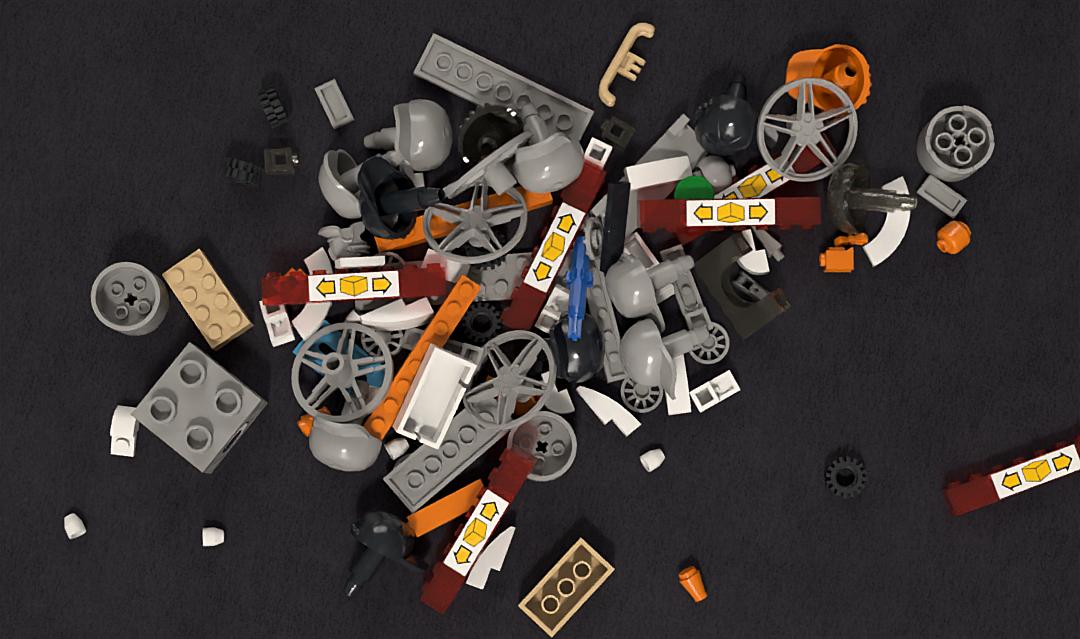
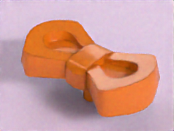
(842, 241)

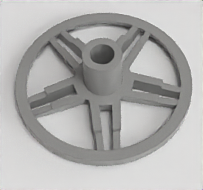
(806, 129)
(492, 168)
(476, 225)
(341, 372)
(511, 381)

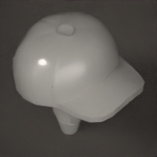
(420, 135)
(549, 160)
(339, 181)
(634, 287)
(649, 357)
(345, 445)

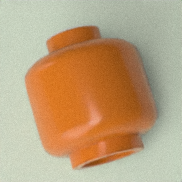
(953, 237)

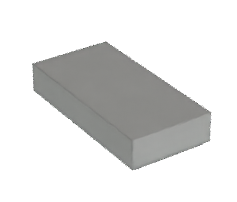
(334, 104)
(941, 196)

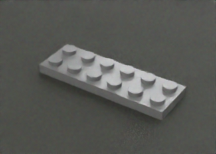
(431, 469)

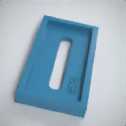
(332, 339)

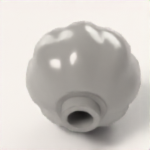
(716, 171)

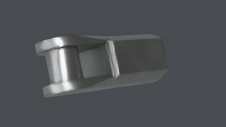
(756, 291)

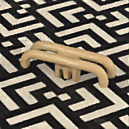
(624, 61)

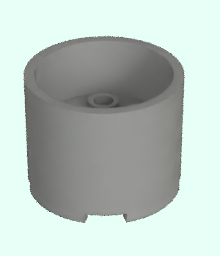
(937, 148)
(117, 286)
(560, 439)

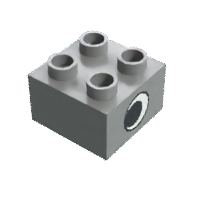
(199, 408)

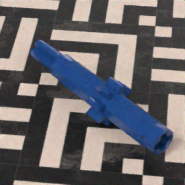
(578, 281)

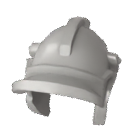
(346, 241)

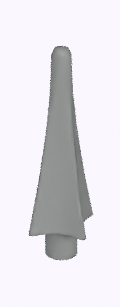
(770, 245)

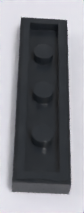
(615, 224)

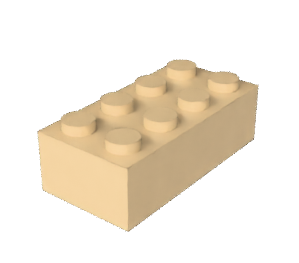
(207, 300)
(566, 587)

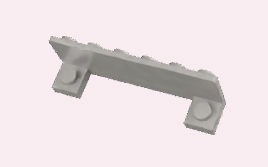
(676, 142)

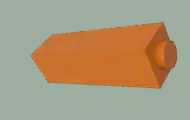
(445, 509)

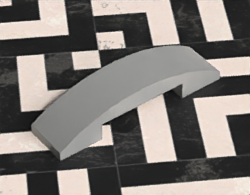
(687, 294)
(463, 349)

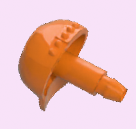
(836, 64)

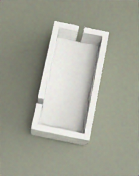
(434, 396)

